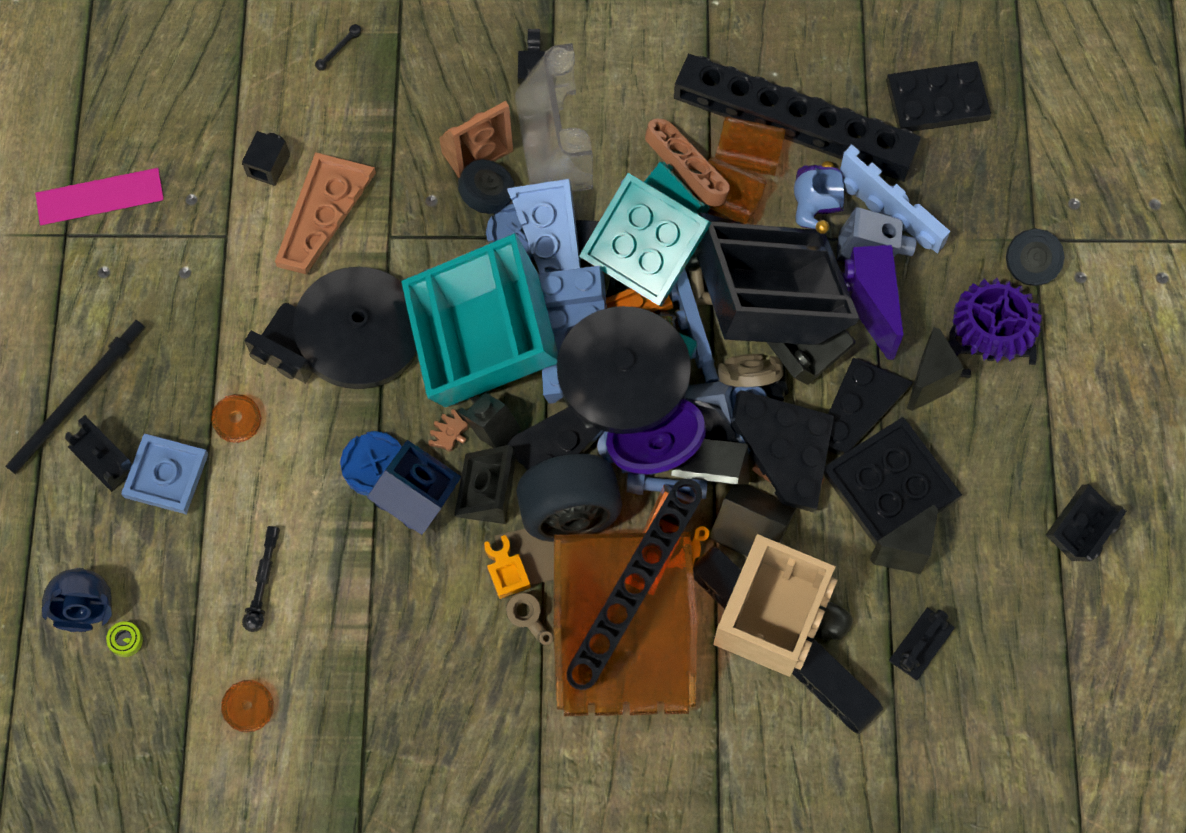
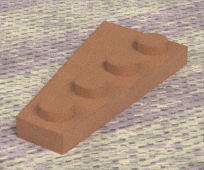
(322, 206)

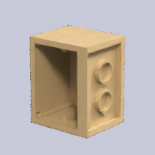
(776, 606)

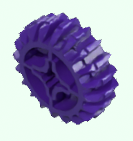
(1017, 320)

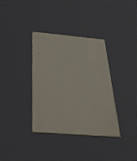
(535, 554)

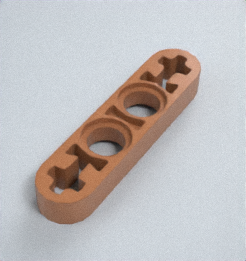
(708, 186)

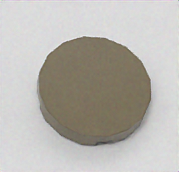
(750, 371)

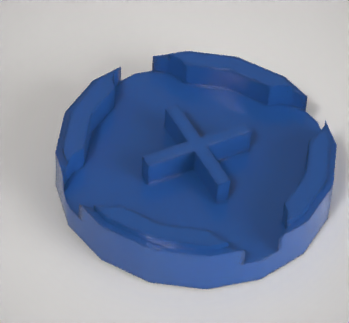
(367, 459)

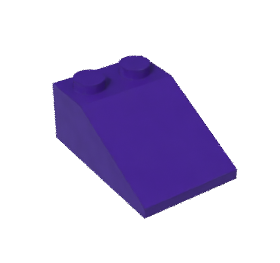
(874, 292)

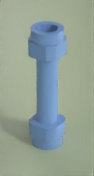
(638, 482)

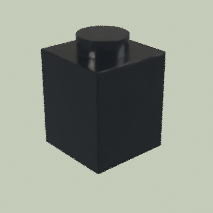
(266, 158)

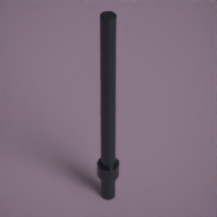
(117, 348)

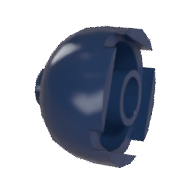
(77, 600)

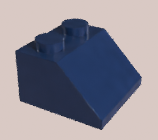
(414, 487)

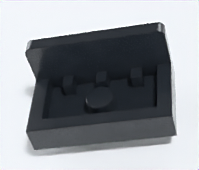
(1085, 525)

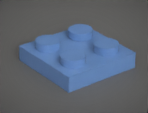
(165, 473)

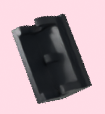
(99, 454)

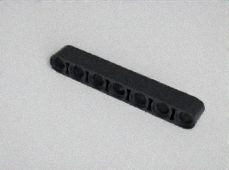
(639, 567)
(820, 671)

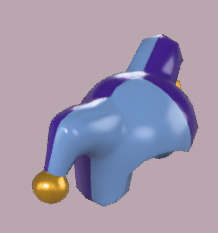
(818, 192)

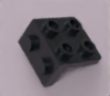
(278, 346)

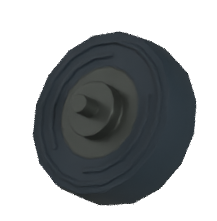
(485, 186)
(1035, 257)

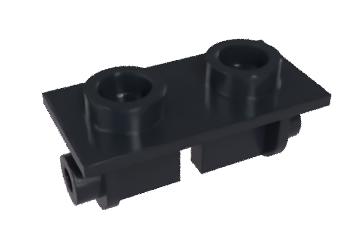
(922, 643)

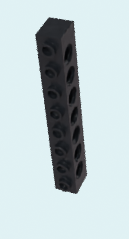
(803, 130)

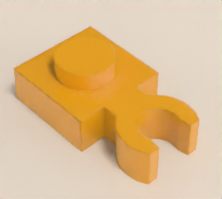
(507, 572)

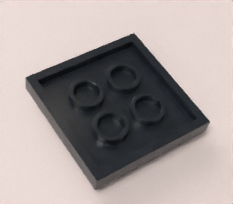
(890, 480)

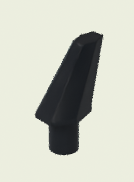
(780, 388)

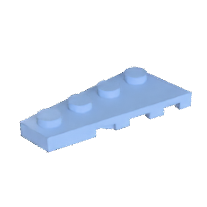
(891, 201)
(548, 223)

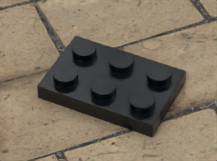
(938, 97)

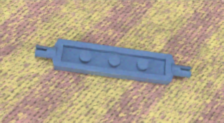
(690, 320)

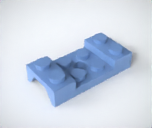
(569, 299)

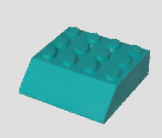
(479, 321)

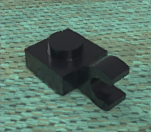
(529, 58)

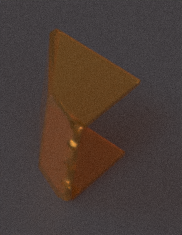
(659, 648)

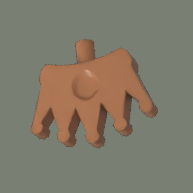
(449, 432)

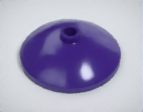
(661, 446)

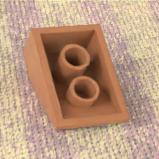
(482, 137)

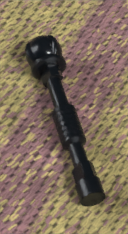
(254, 616)

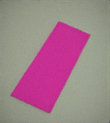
(99, 196)

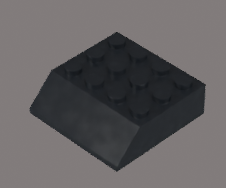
(774, 284)

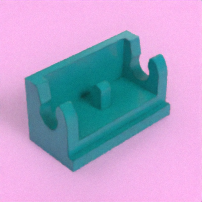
(667, 183)

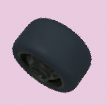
(568, 496)

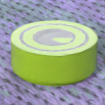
(124, 639)

